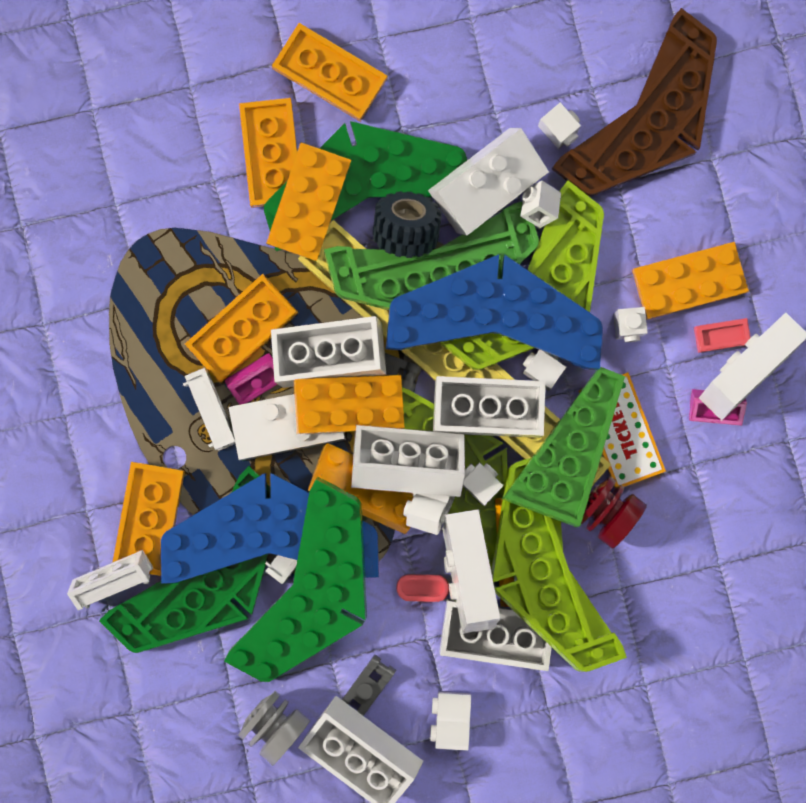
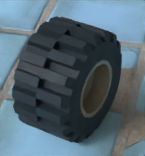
(406, 224)

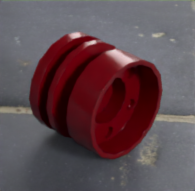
(612, 513)

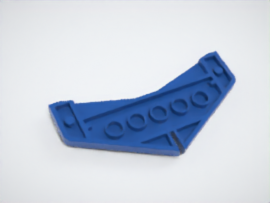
(513, 306)
(244, 528)

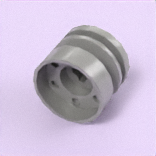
(273, 727)

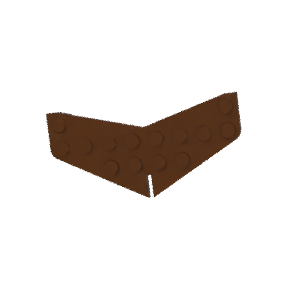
(648, 133)

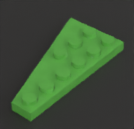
(566, 463)

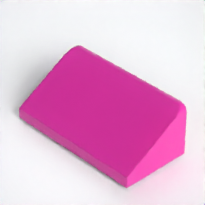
(252, 380)
(701, 413)

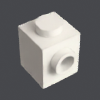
(560, 126)
(540, 204)
(630, 324)
(543, 367)
(481, 482)

